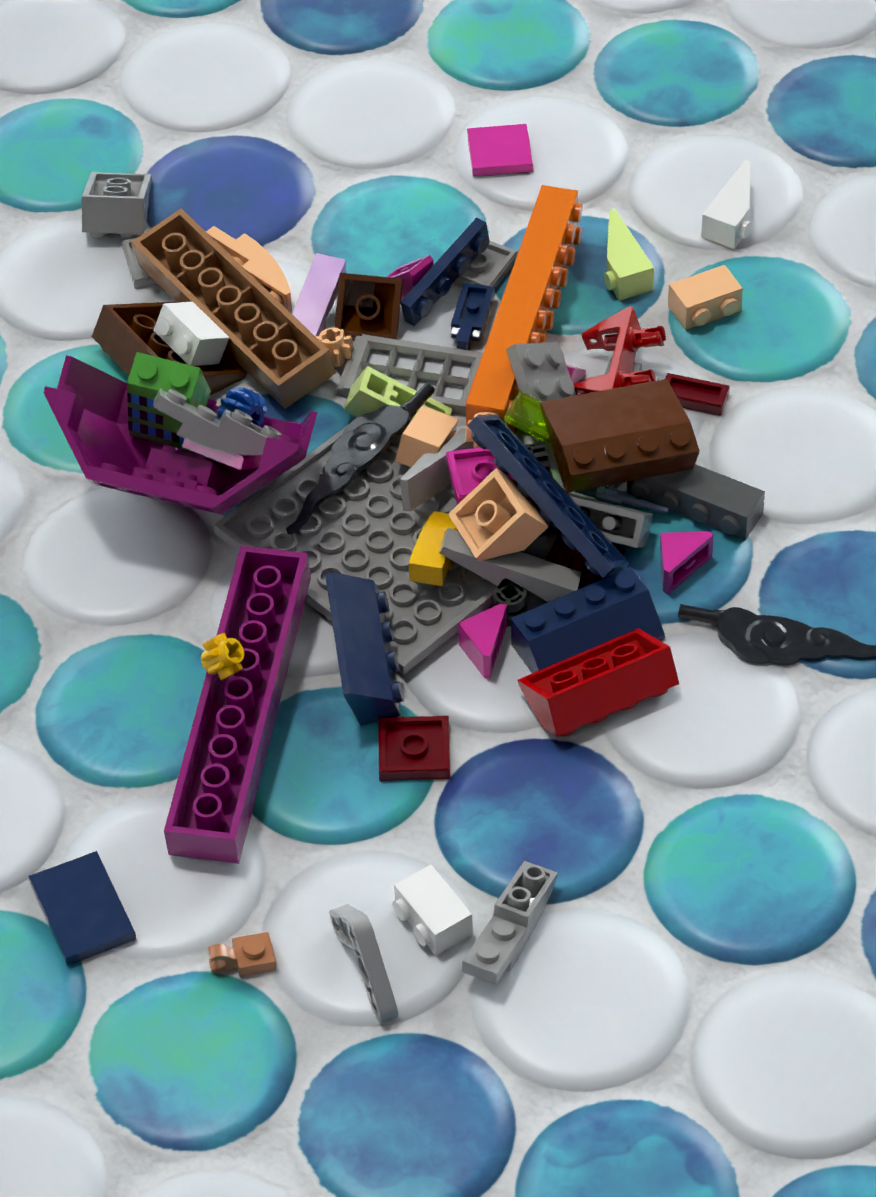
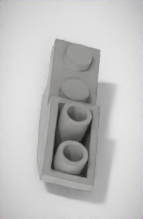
(230, 434)
(512, 923)

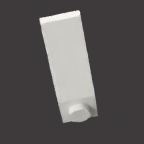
(728, 214)

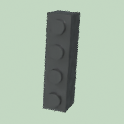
(705, 498)

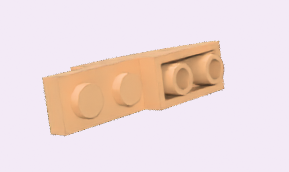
(257, 262)

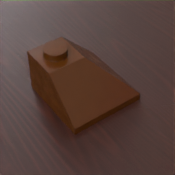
(368, 305)

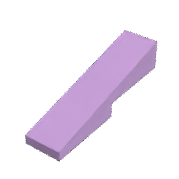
(319, 292)

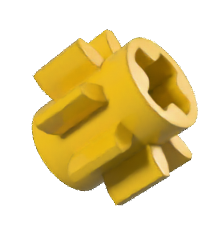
(222, 656)

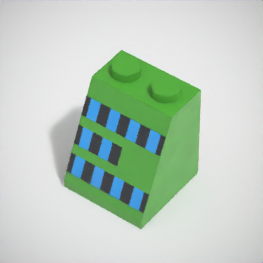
(144, 382)

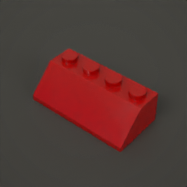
(600, 682)

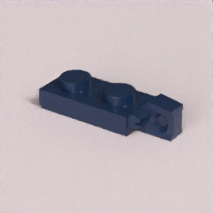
(471, 314)

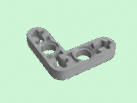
(356, 932)

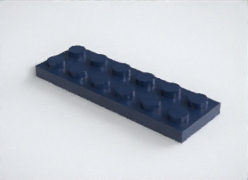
(554, 502)

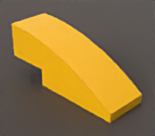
(426, 562)

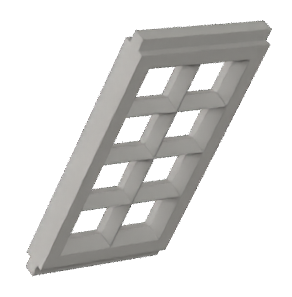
(365, 343)

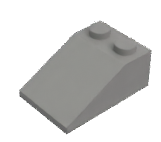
(116, 204)

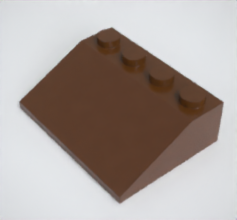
(129, 329)
(619, 435)

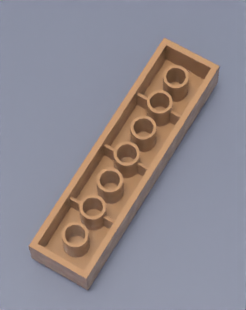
(260, 329)

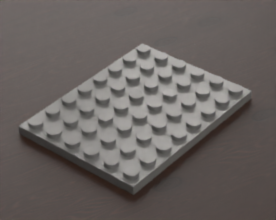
(365, 537)

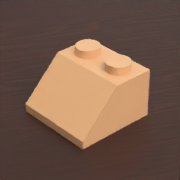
(497, 518)

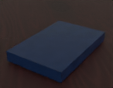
(82, 908)

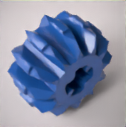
(245, 401)

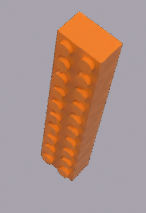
(528, 297)

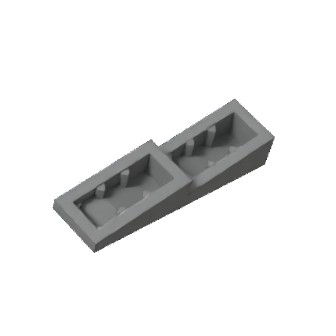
(430, 473)
(532, 573)

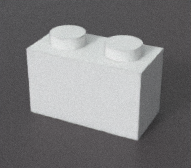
(191, 333)
(432, 910)

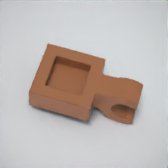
(248, 954)

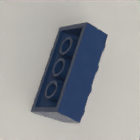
(584, 620)
(364, 647)

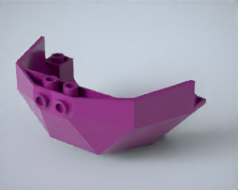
(95, 424)

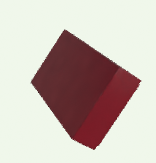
(699, 394)

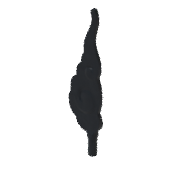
(358, 448)
(776, 638)

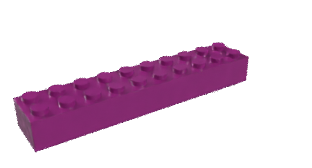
(238, 713)

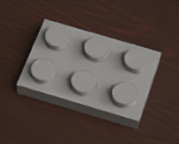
(541, 370)

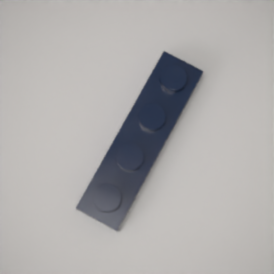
(445, 272)

